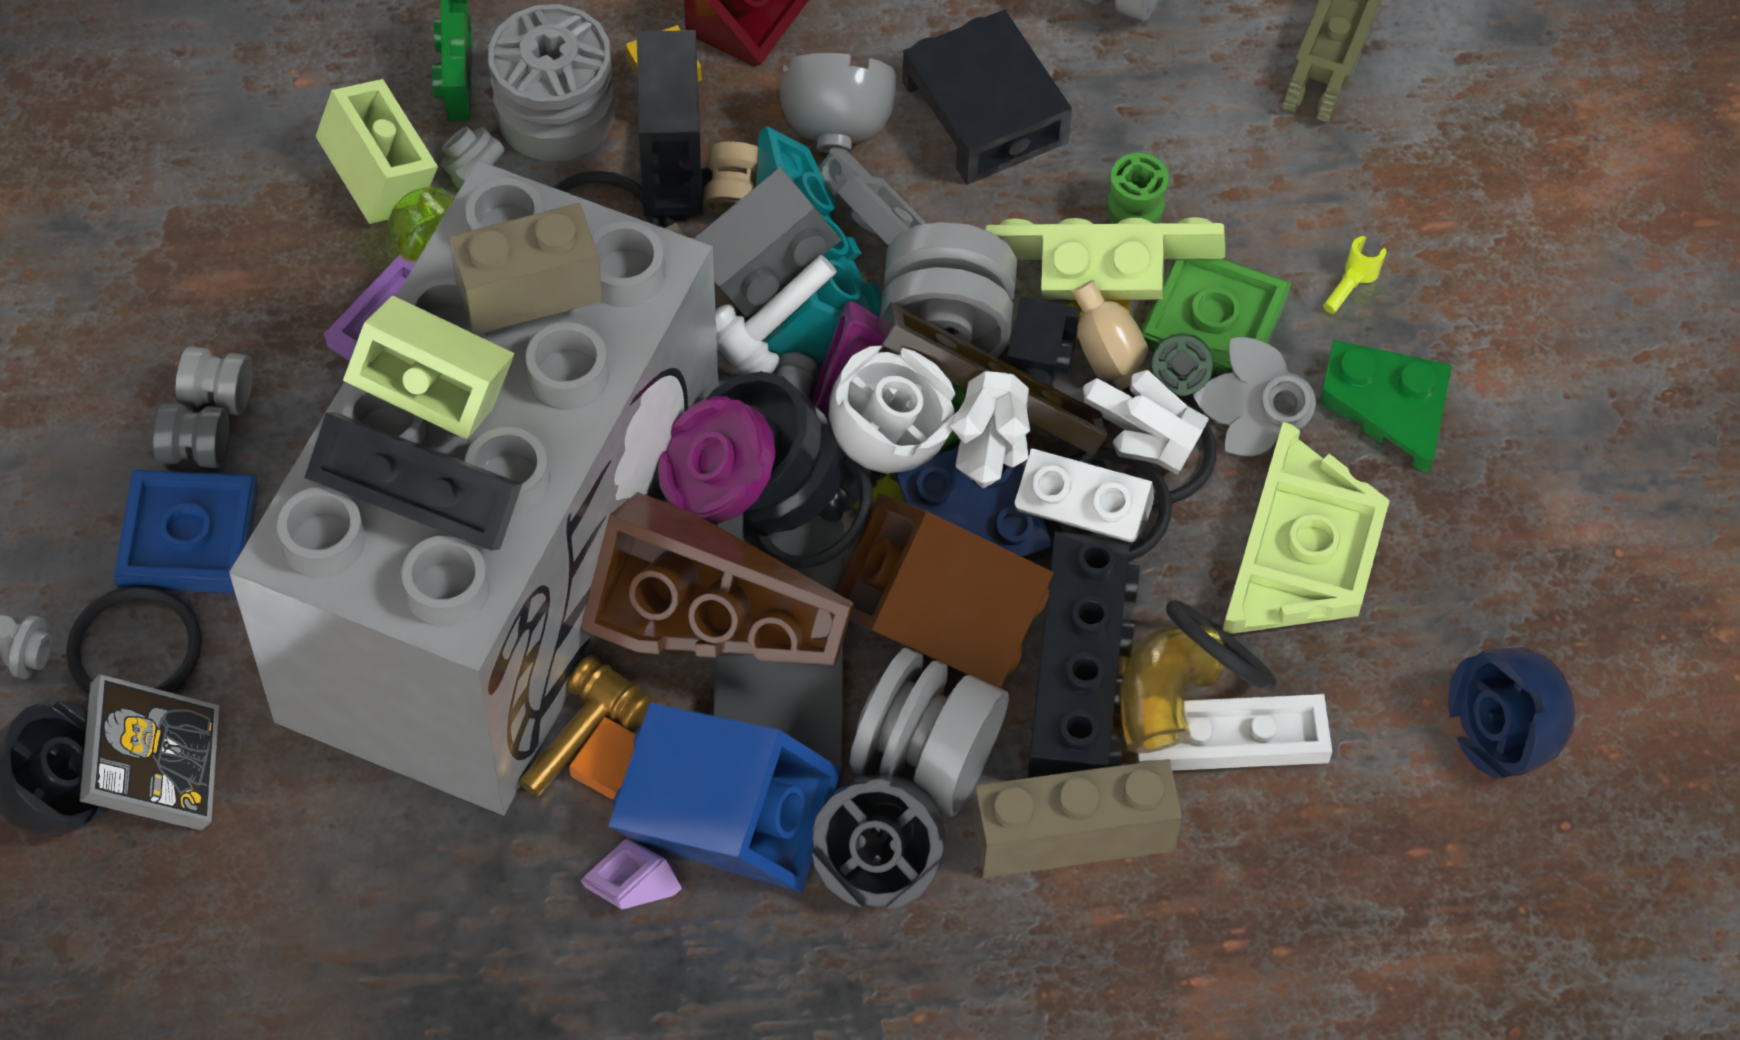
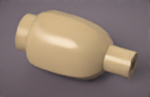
(1109, 337)

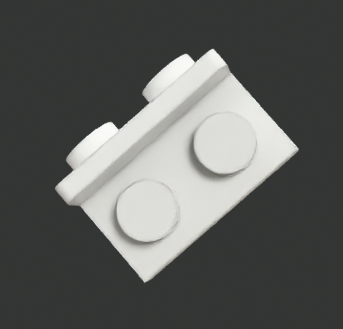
(1084, 495)

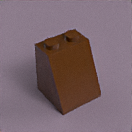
(942, 590)

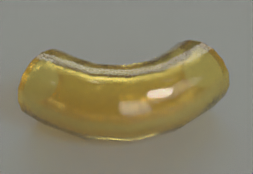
(1155, 688)

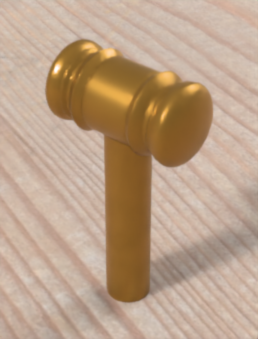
(604, 696)

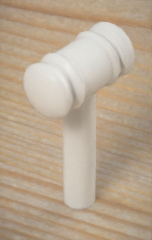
(742, 341)

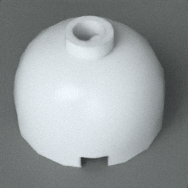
(891, 409)

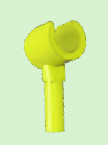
(1357, 270)

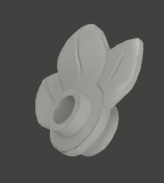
(1247, 395)

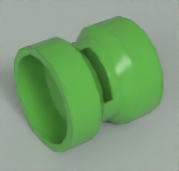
(1137, 188)

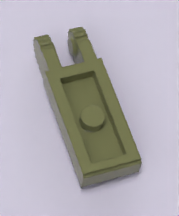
(1331, 51)

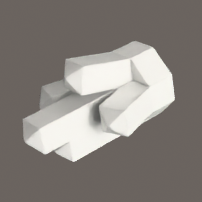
(1154, 421)
(992, 426)

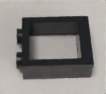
(669, 123)

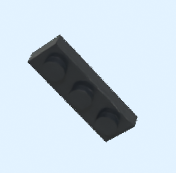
(413, 481)

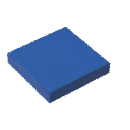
(185, 530)

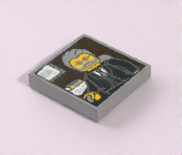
(150, 753)

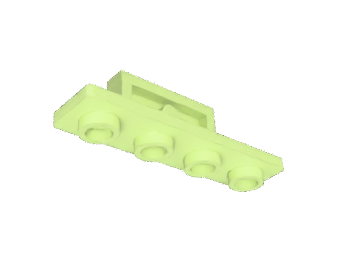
(1119, 257)

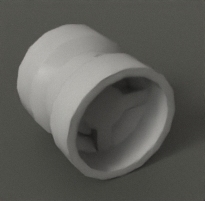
(215, 380)

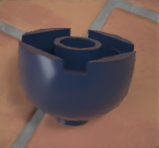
(1511, 710)

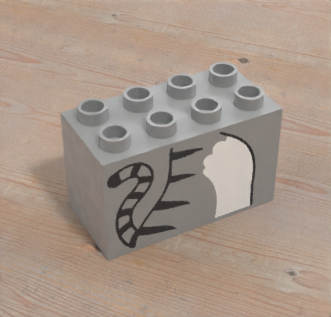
(456, 651)

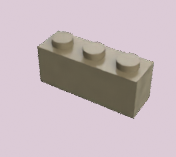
(1076, 818)

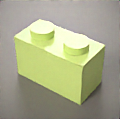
(374, 147)
(428, 367)

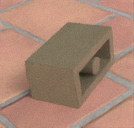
(526, 268)

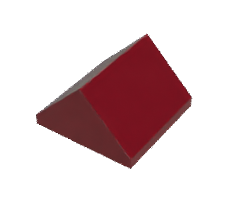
(741, 26)

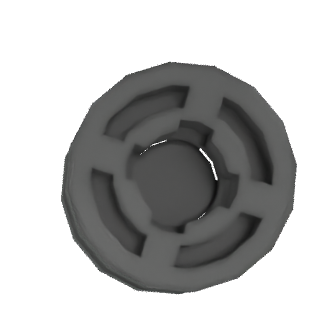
(189, 435)

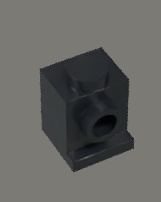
(1043, 339)

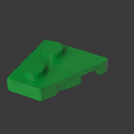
(453, 76)
(1389, 396)

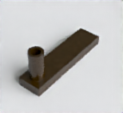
(963, 361)

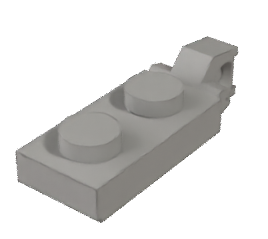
(871, 198)

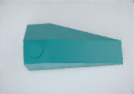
(814, 322)

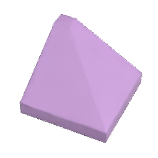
(632, 876)

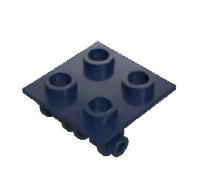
(982, 511)

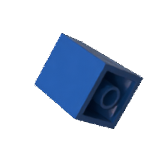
(724, 795)

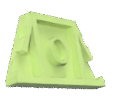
(1307, 542)

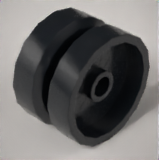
(806, 459)

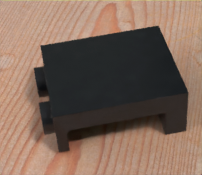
(989, 94)

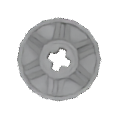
(552, 82)
(916, 726)

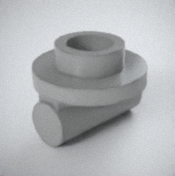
(465, 149)
(25, 645)

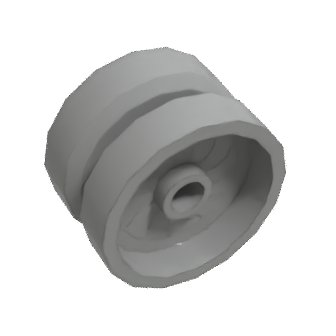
(954, 280)

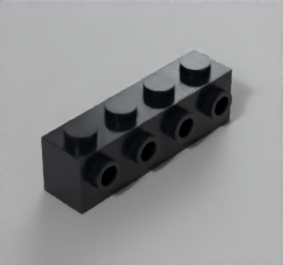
(1081, 655)

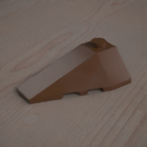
(696, 588)

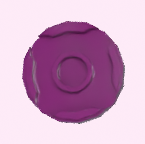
(717, 459)

